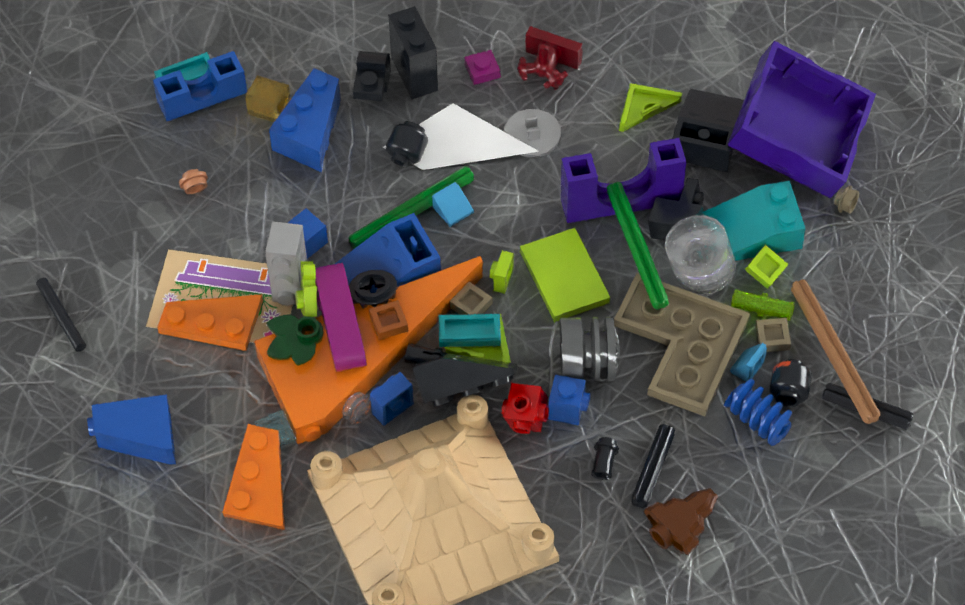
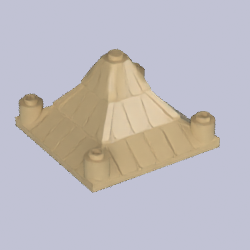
(433, 513)

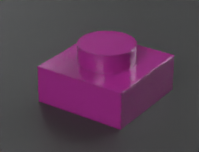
(482, 67)

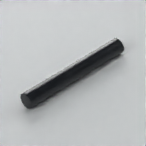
(61, 314)

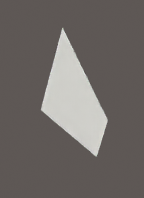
(464, 138)

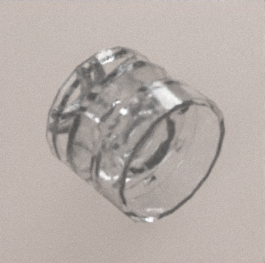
(700, 254)

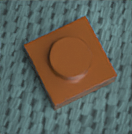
(388, 320)

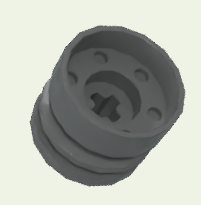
(588, 348)

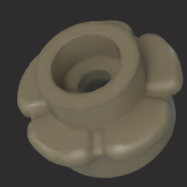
(846, 199)

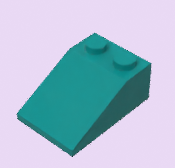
(761, 218)

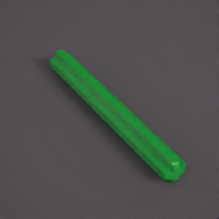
(414, 205)
(637, 246)

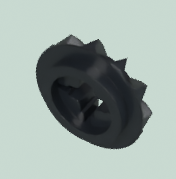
(362, 285)

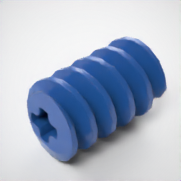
(759, 412)

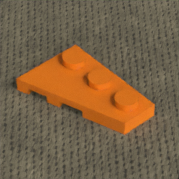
(213, 321)
(256, 481)

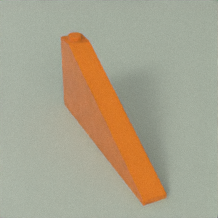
(316, 393)

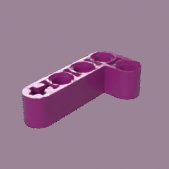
(339, 317)

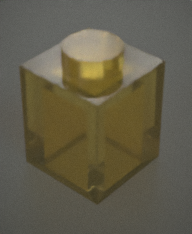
(267, 98)

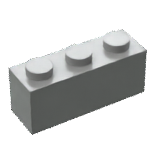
(283, 257)

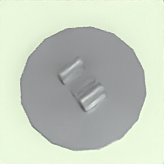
(535, 129)

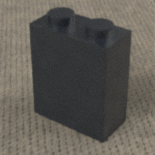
(413, 52)

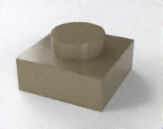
(471, 300)
(773, 334)

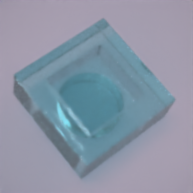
(279, 422)

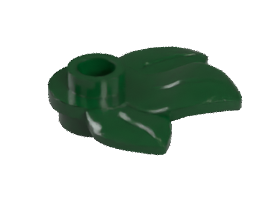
(291, 338)

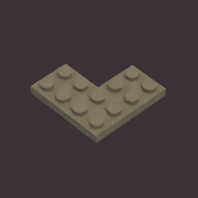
(698, 338)

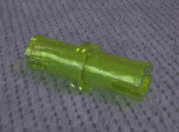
(762, 304)

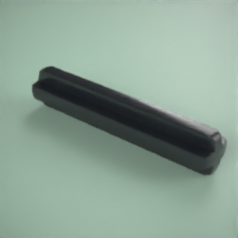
(888, 413)
(653, 466)

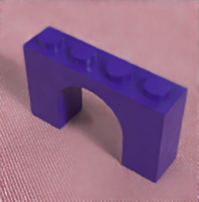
(588, 199)

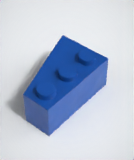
(307, 120)

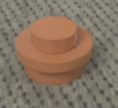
(193, 181)

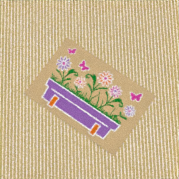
(207, 277)

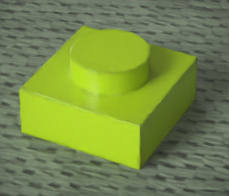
(766, 266)
(502, 271)

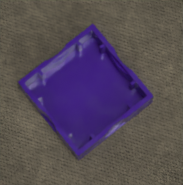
(802, 120)

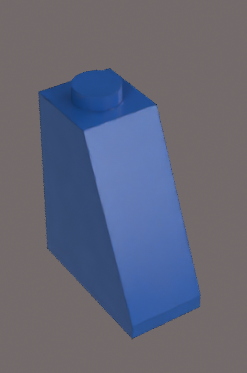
(135, 428)

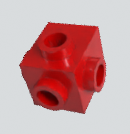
(525, 408)

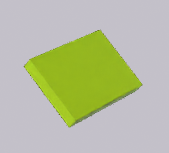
(564, 274)

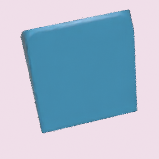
(451, 204)
(749, 362)

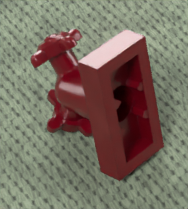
(549, 51)

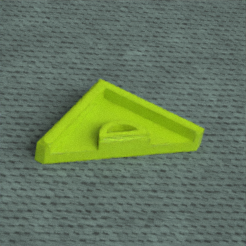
(645, 102)

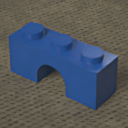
(220, 83)

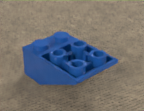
(395, 248)

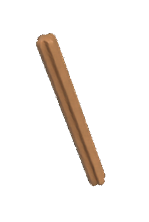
(835, 352)

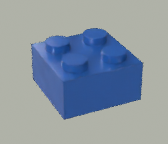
(391, 398)

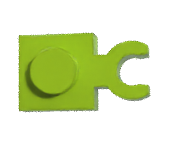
(307, 297)

